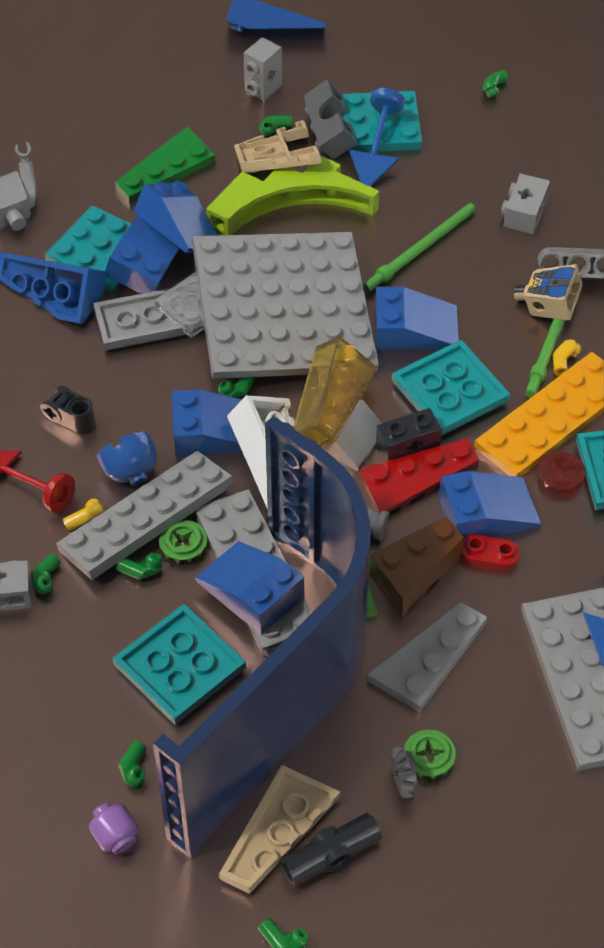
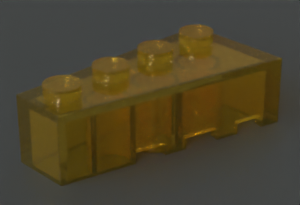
(332, 390)

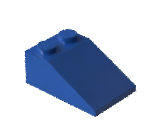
(174, 213)
(141, 258)
(413, 320)
(203, 423)
(487, 503)
(253, 585)

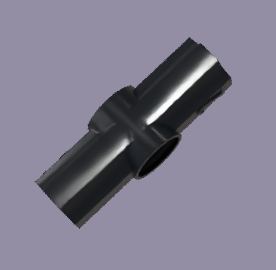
(331, 849)

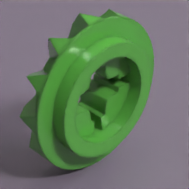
(183, 530)
(438, 744)

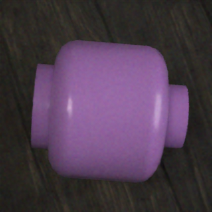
(113, 827)

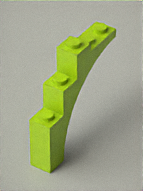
(285, 187)

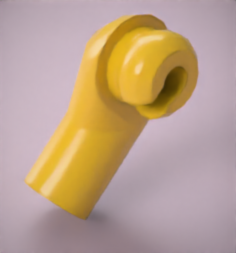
(562, 353)
(92, 509)

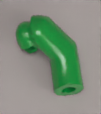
(491, 82)
(236, 390)

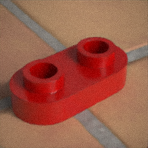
(489, 552)

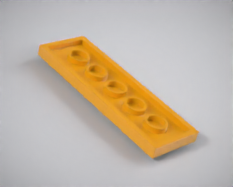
(546, 419)

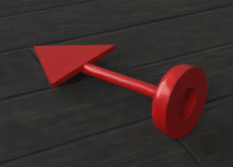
(57, 491)

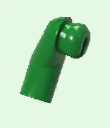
(272, 123)
(141, 570)
(42, 574)
(129, 764)
(278, 939)

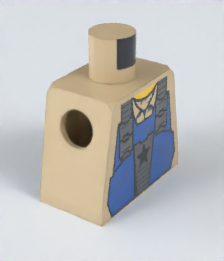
(551, 292)

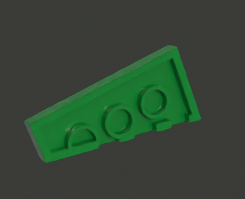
(169, 163)

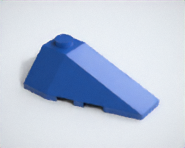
(263, 16)
(57, 286)

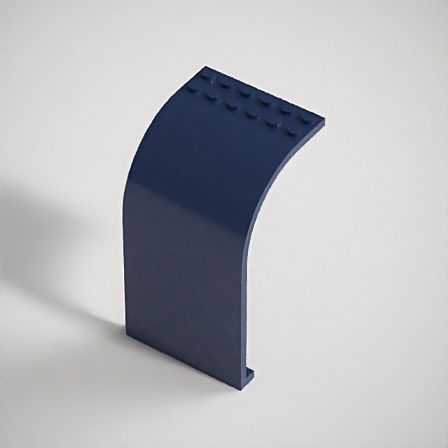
(236, 749)

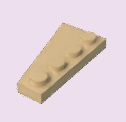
(278, 824)

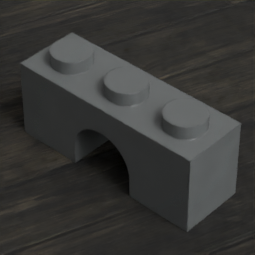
(331, 129)

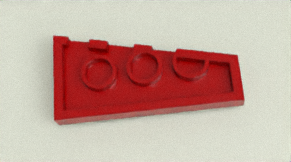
(405, 478)

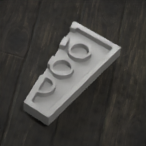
(425, 661)

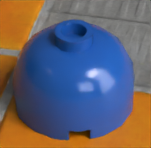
(130, 459)

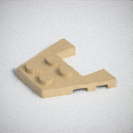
(273, 152)

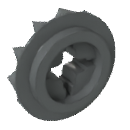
(404, 772)

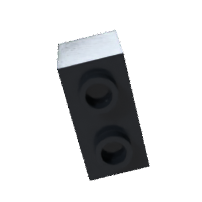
(408, 435)

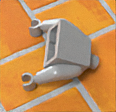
(18, 193)

